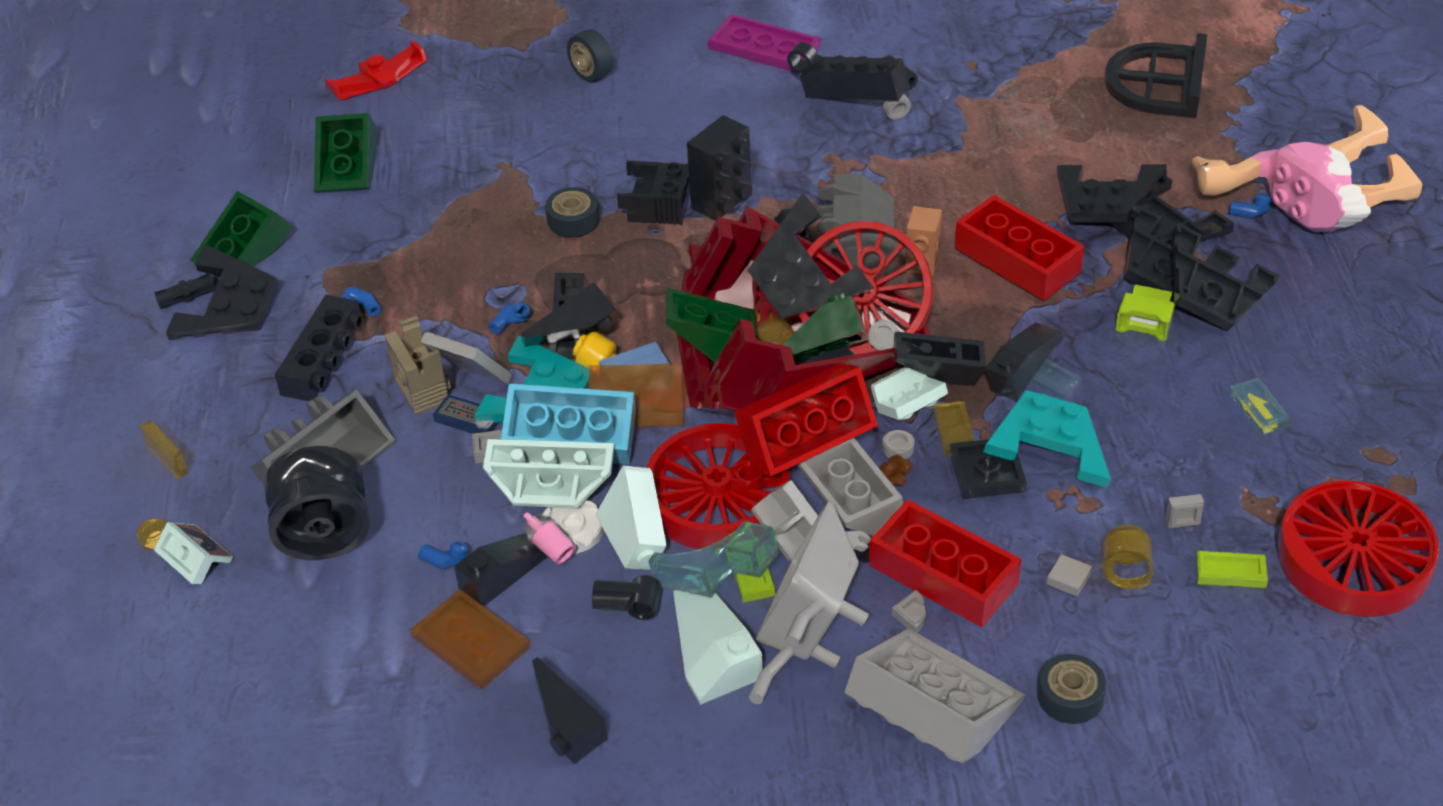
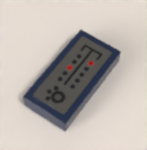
(461, 415)

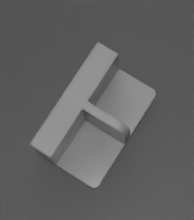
(788, 515)

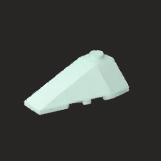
(714, 647)

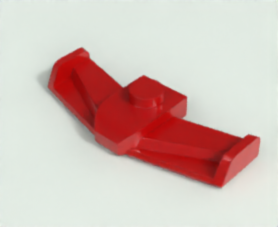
(378, 73)

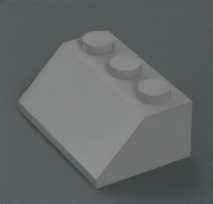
(854, 486)

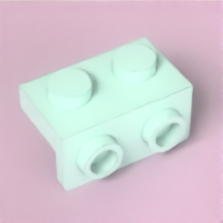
(906, 392)

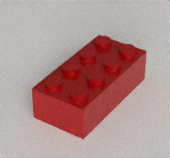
(1019, 247)
(806, 419)
(945, 562)

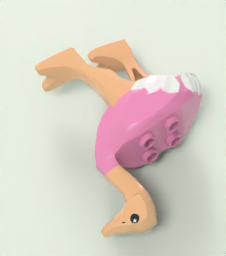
(1314, 179)

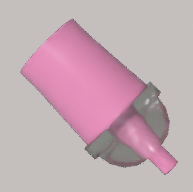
(548, 538)

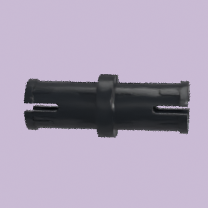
(184, 291)

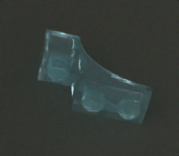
(703, 571)

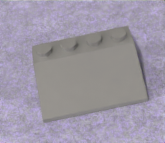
(932, 694)

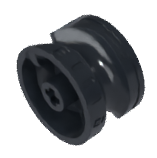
(316, 503)

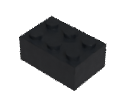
(719, 167)

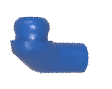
(1251, 210)
(443, 559)

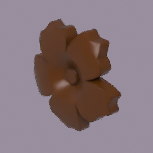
(895, 469)

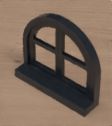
(1191, 80)

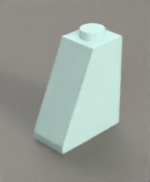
(633, 517)

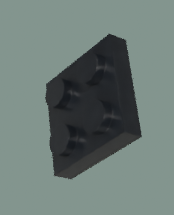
(985, 474)

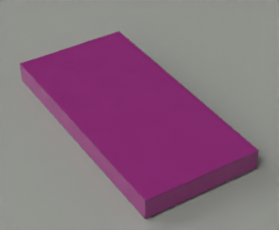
(759, 41)

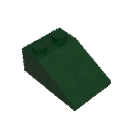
(344, 152)
(246, 231)
(704, 321)
(829, 328)

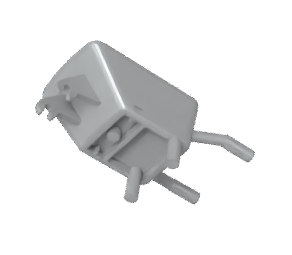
(811, 597)

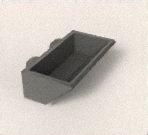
(856, 200)
(344, 425)

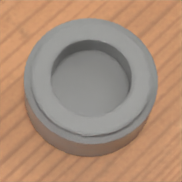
(897, 109)
(882, 335)
(898, 443)

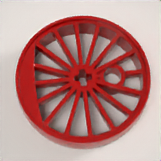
(873, 275)
(709, 487)
(1357, 547)

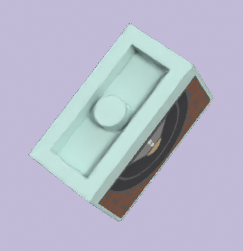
(190, 550)

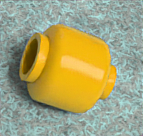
(593, 348)

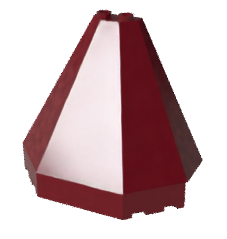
(748, 366)

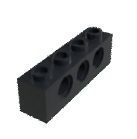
(319, 348)

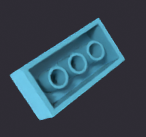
(571, 416)

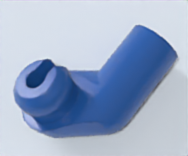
(364, 298)
(509, 315)

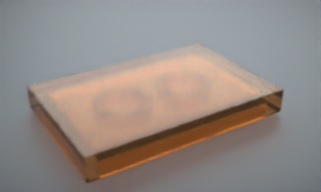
(655, 387)
(470, 639)

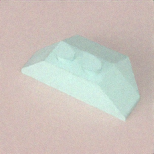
(547, 470)

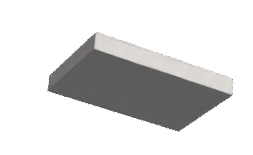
(466, 357)

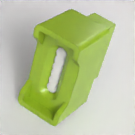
(1146, 311)

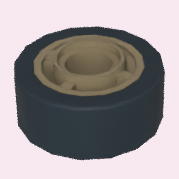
(589, 55)
(572, 211)
(1071, 689)

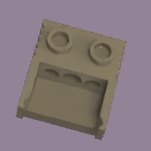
(415, 369)

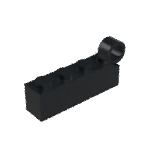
(848, 76)

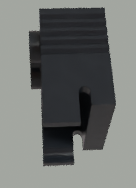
(659, 194)

